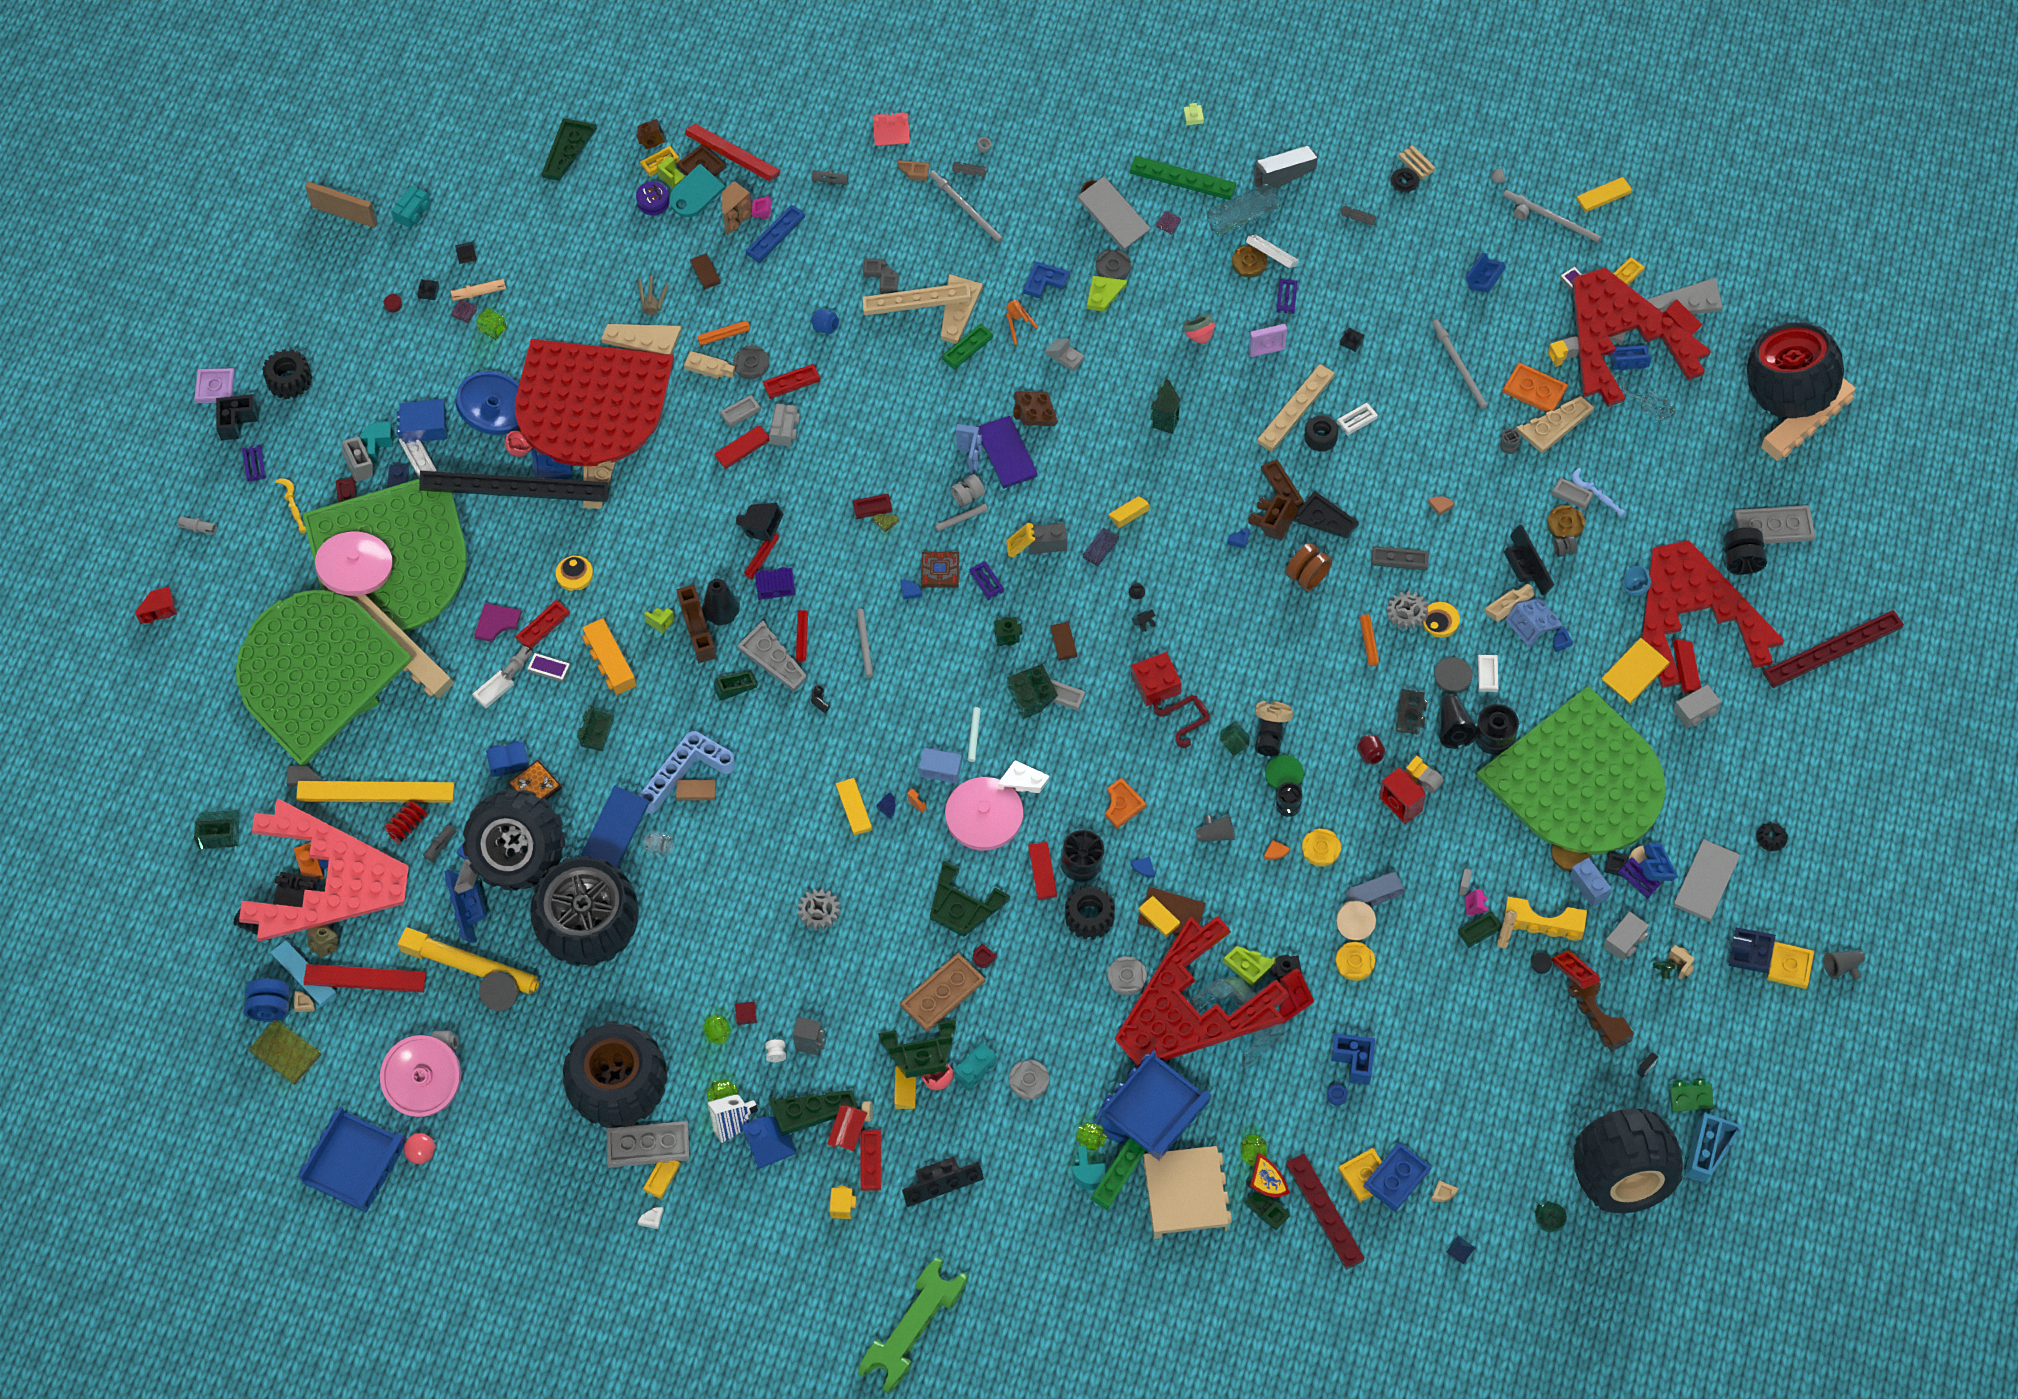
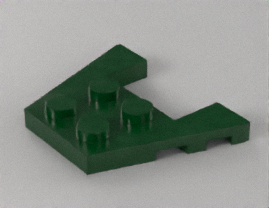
(958, 910)
(921, 1056)

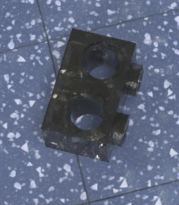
(1409, 711)

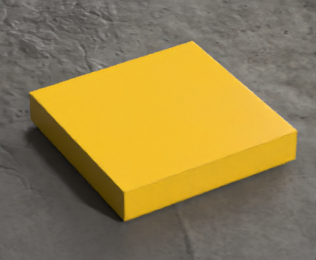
(1790, 965)
(1358, 1171)

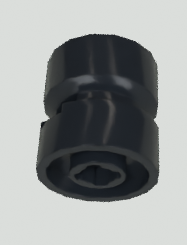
(1269, 738)
(1289, 799)

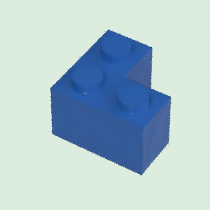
(1357, 1052)

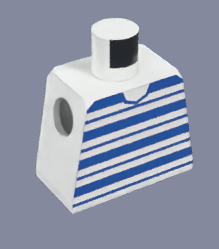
(729, 1116)

